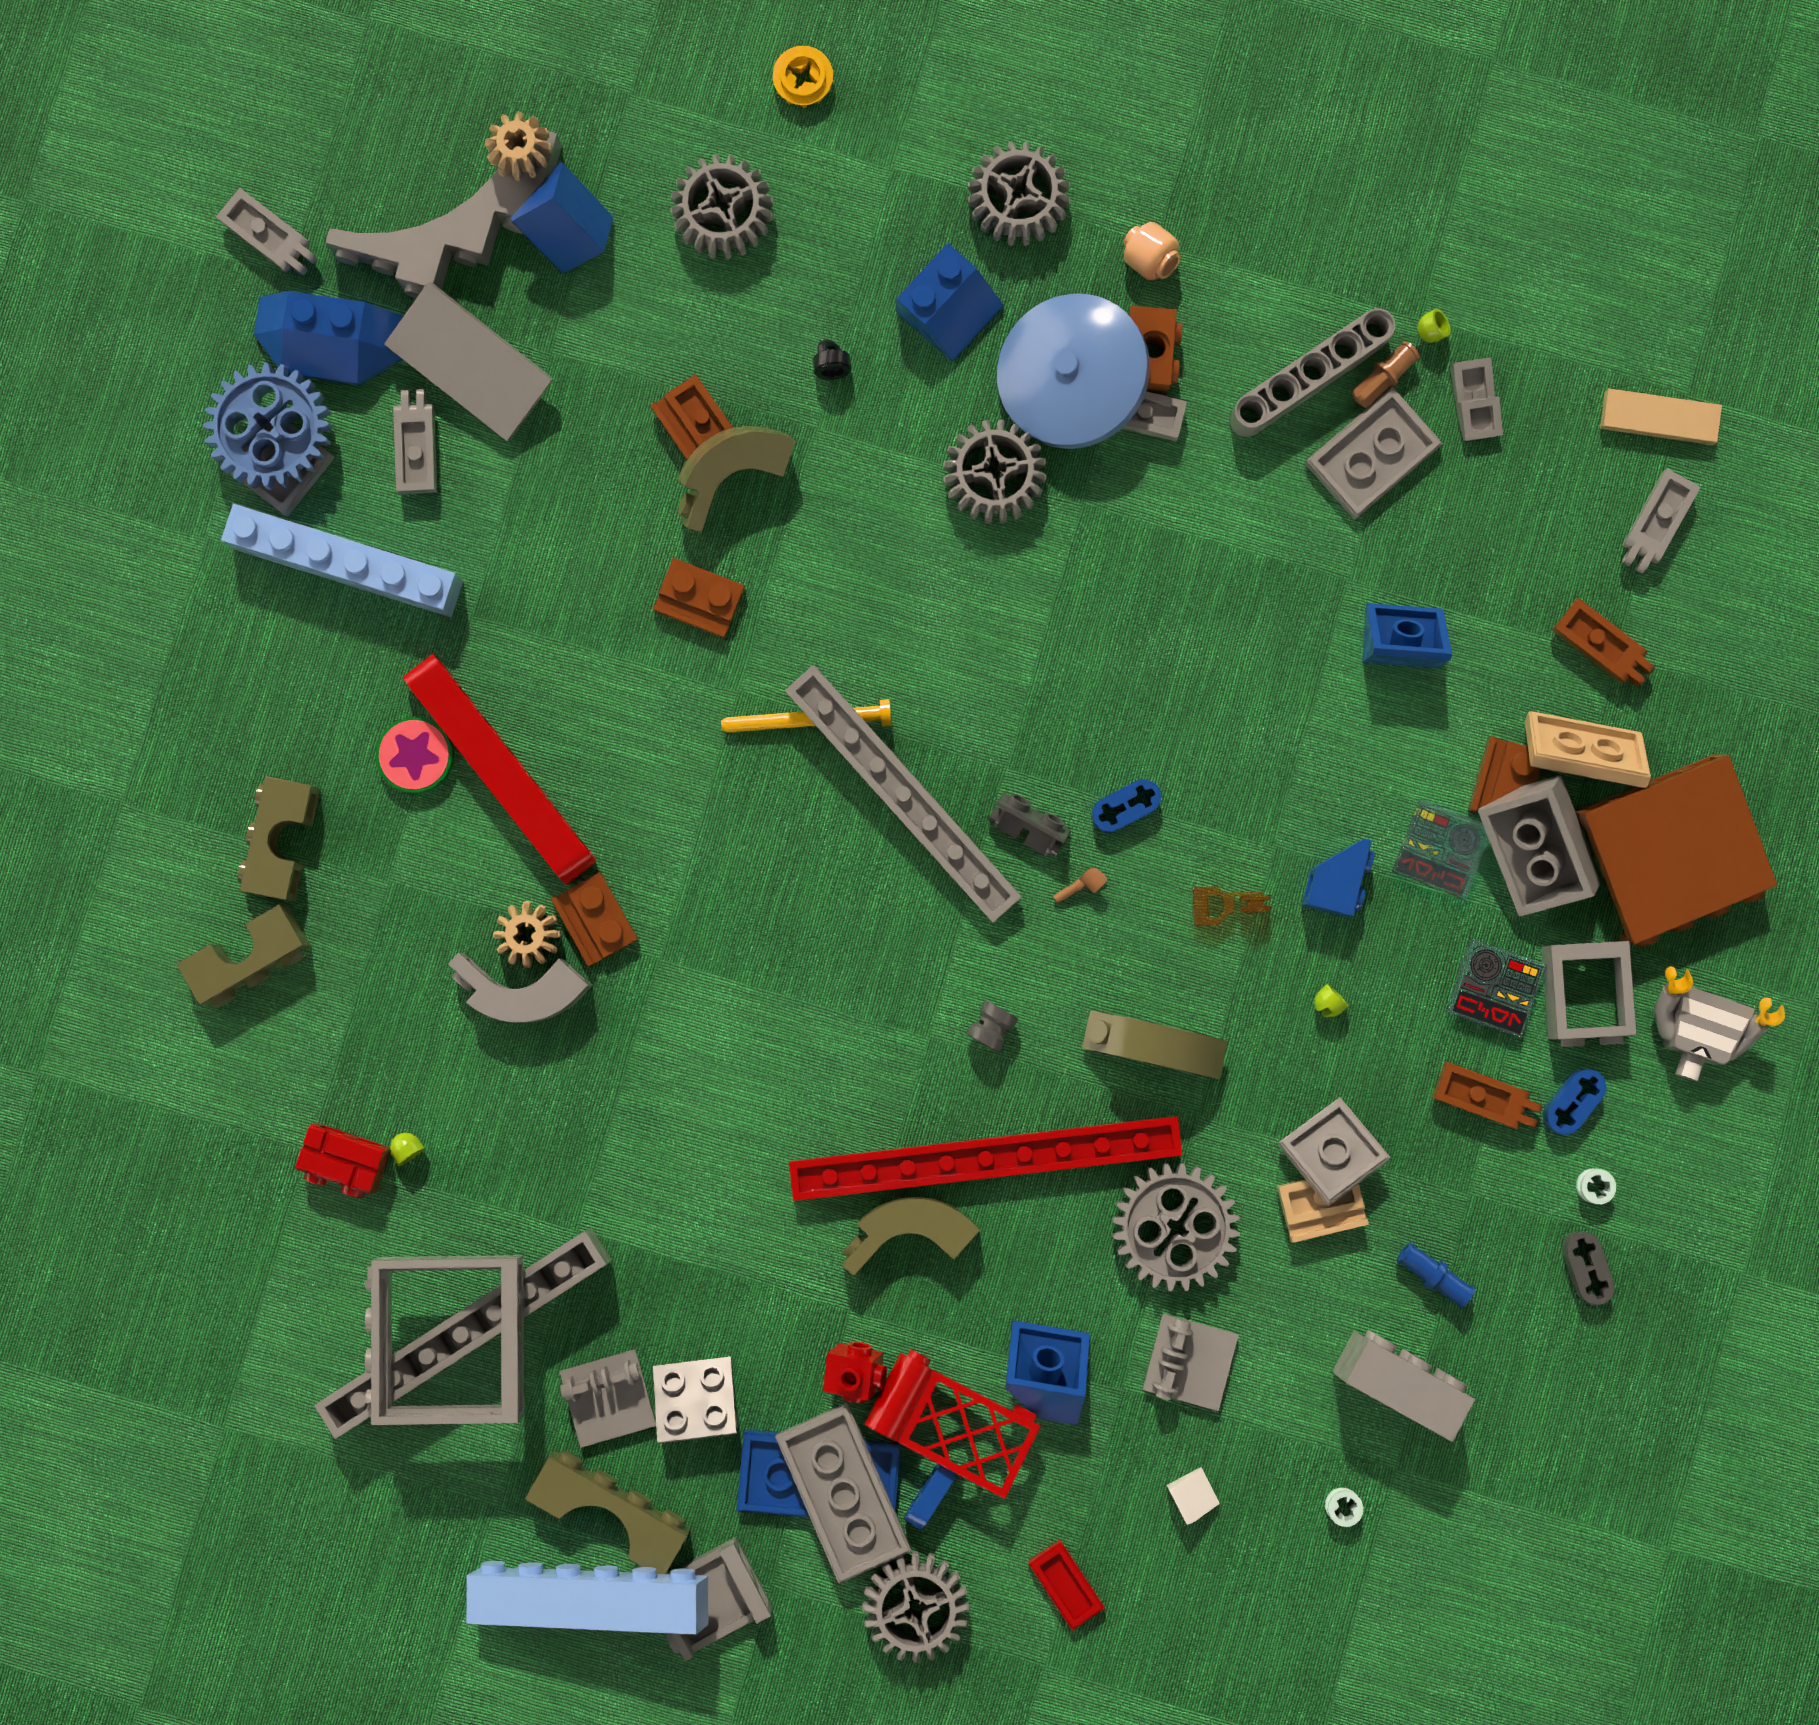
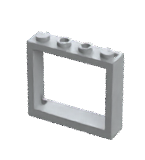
(379, 1357)

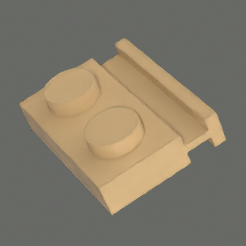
(1310, 1217)

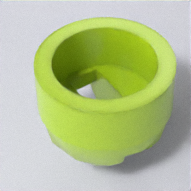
(1433, 326)
(1330, 1002)
(405, 1148)

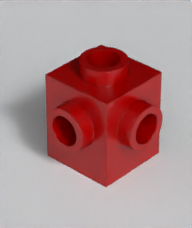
(854, 1371)

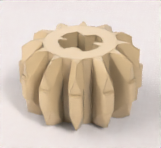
(517, 133)
(514, 931)

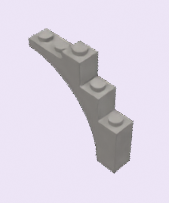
(466, 232)

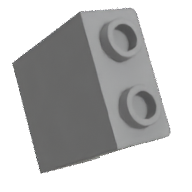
(733, 1597)

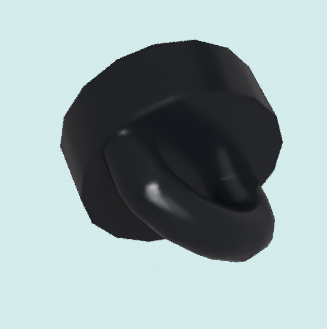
(831, 363)

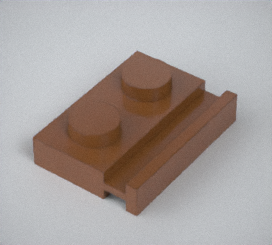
(690, 415)
(699, 598)
(1502, 770)
(594, 919)

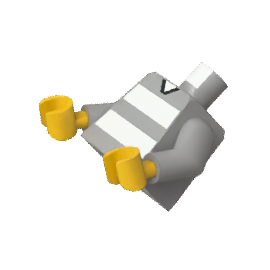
(1707, 1025)

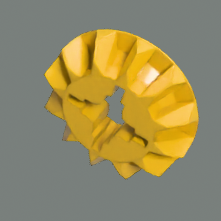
(797, 61)

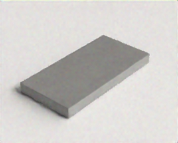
(468, 361)
(843, 1493)

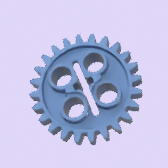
(244, 402)

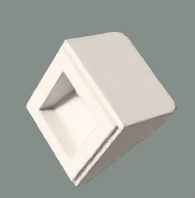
(1193, 1495)

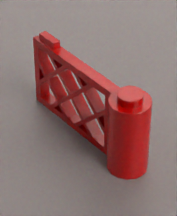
(905, 1399)

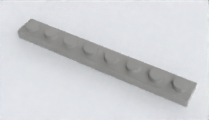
(903, 793)

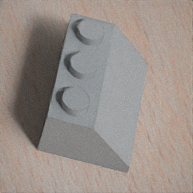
(1540, 846)

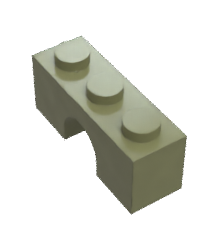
(279, 805)
(275, 942)

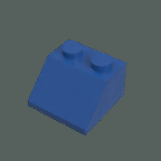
(948, 302)

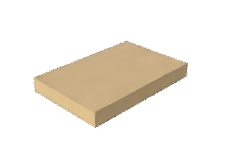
(1587, 749)

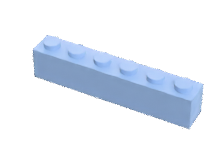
(342, 560)
(587, 1598)

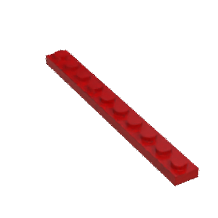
(985, 1158)

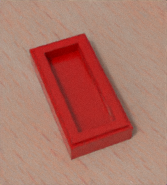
(1066, 1584)

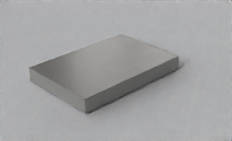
(1373, 453)

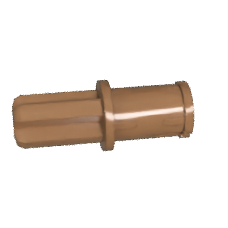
(1385, 374)

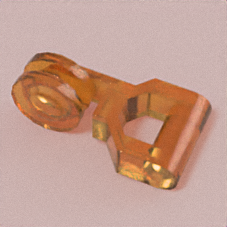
(1254, 901)

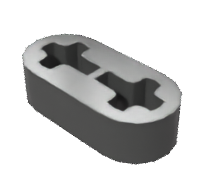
(1596, 1264)

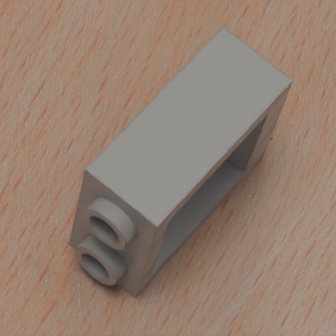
(1555, 995)

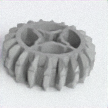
(1005, 184)
(734, 199)
(977, 475)
(932, 1600)

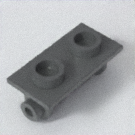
(1043, 828)

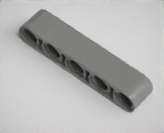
(1324, 360)

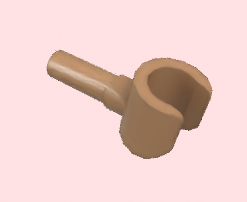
(1092, 879)

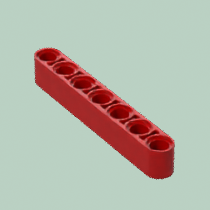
(499, 769)

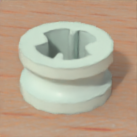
(1601, 1175)
(1356, 1508)

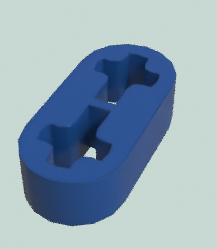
(1122, 797)
(1567, 1095)
(930, 1496)

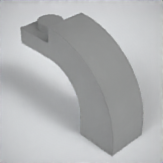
(544, 999)

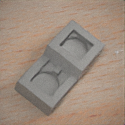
(1475, 399)

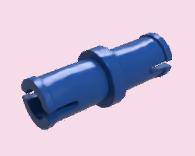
(1435, 1275)

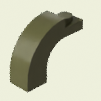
(724, 454)
(1155, 1044)
(913, 1215)

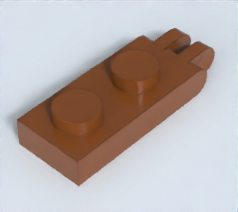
(1603, 643)
(1484, 1096)

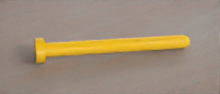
(800, 719)

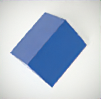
(564, 220)
(1405, 636)

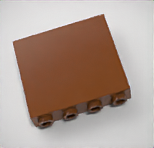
(1678, 849)

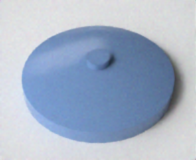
(1073, 371)

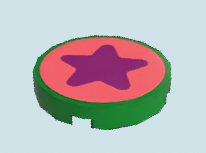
(414, 755)

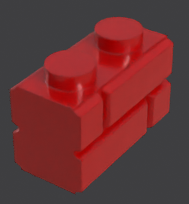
(342, 1159)

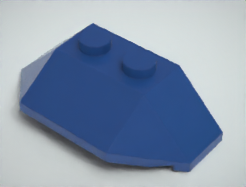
(326, 336)

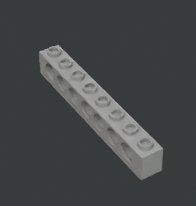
(466, 1330)

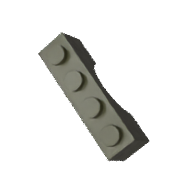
(567, 1485)

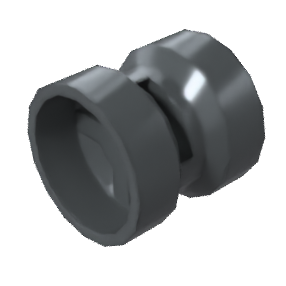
(992, 1026)

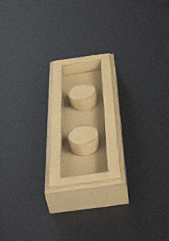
(1661, 416)

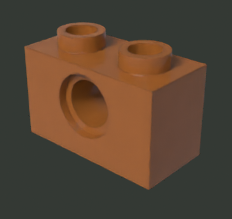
(1160, 329)

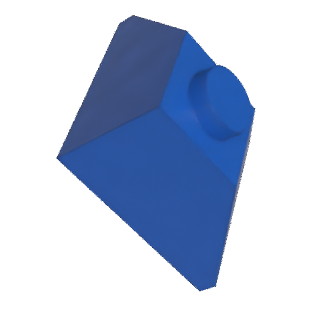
(1048, 1370)

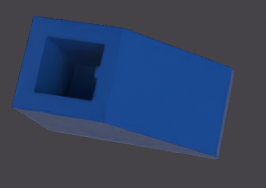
(1336, 882)

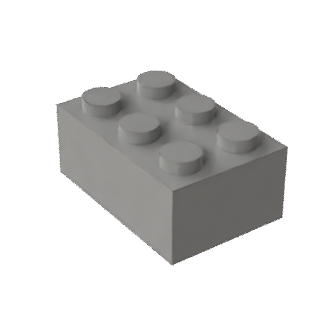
(1404, 1383)

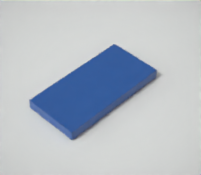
(768, 1483)

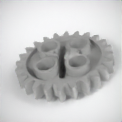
(1205, 1248)

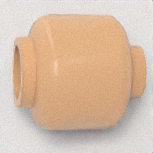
(1151, 251)

